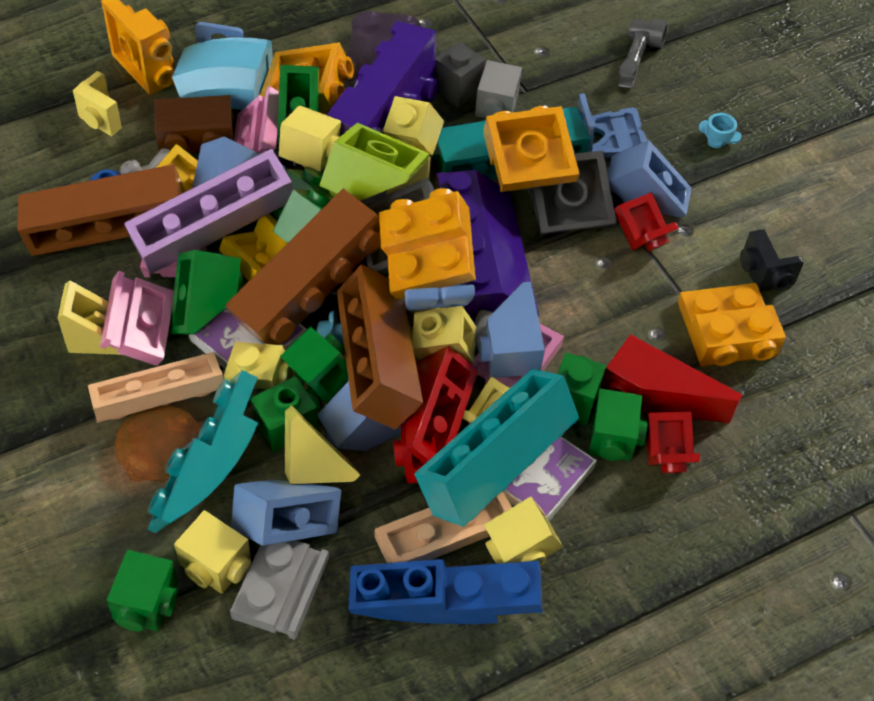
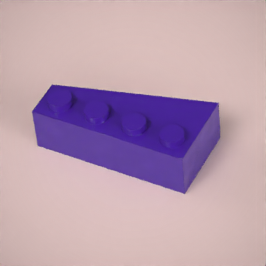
(401, 70)

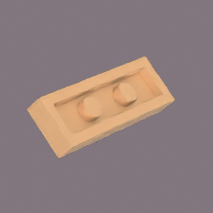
(155, 387)
(428, 537)

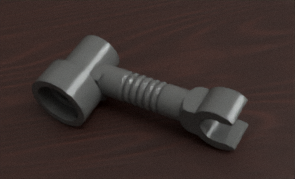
(643, 34)

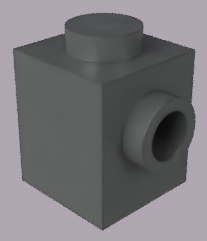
(458, 73)

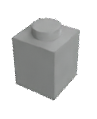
(497, 88)

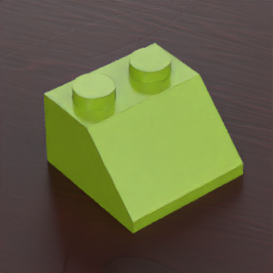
(369, 163)

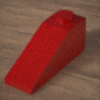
(668, 383)
(445, 390)

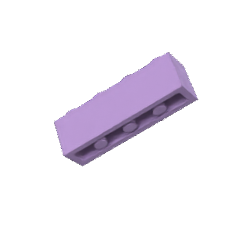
(210, 210)

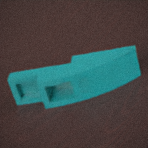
(208, 459)

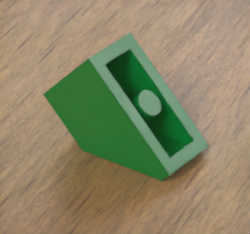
(297, 87)
(202, 289)

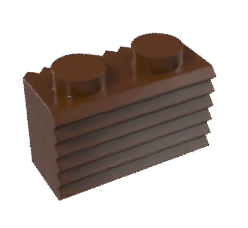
(192, 121)

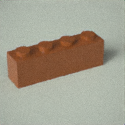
(92, 209)
(307, 269)
(378, 349)

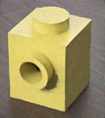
(414, 123)
(308, 137)
(441, 328)
(522, 535)
(213, 553)

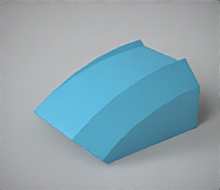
(224, 68)

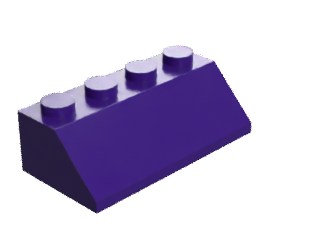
(495, 239)

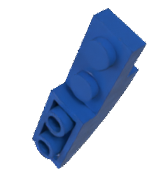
(444, 594)

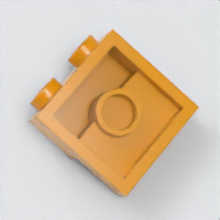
(140, 45)
(333, 70)
(530, 148)
(427, 242)
(731, 324)

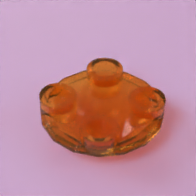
(149, 440)

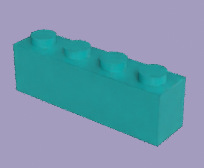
(465, 146)
(497, 447)

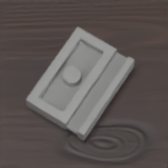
(280, 587)

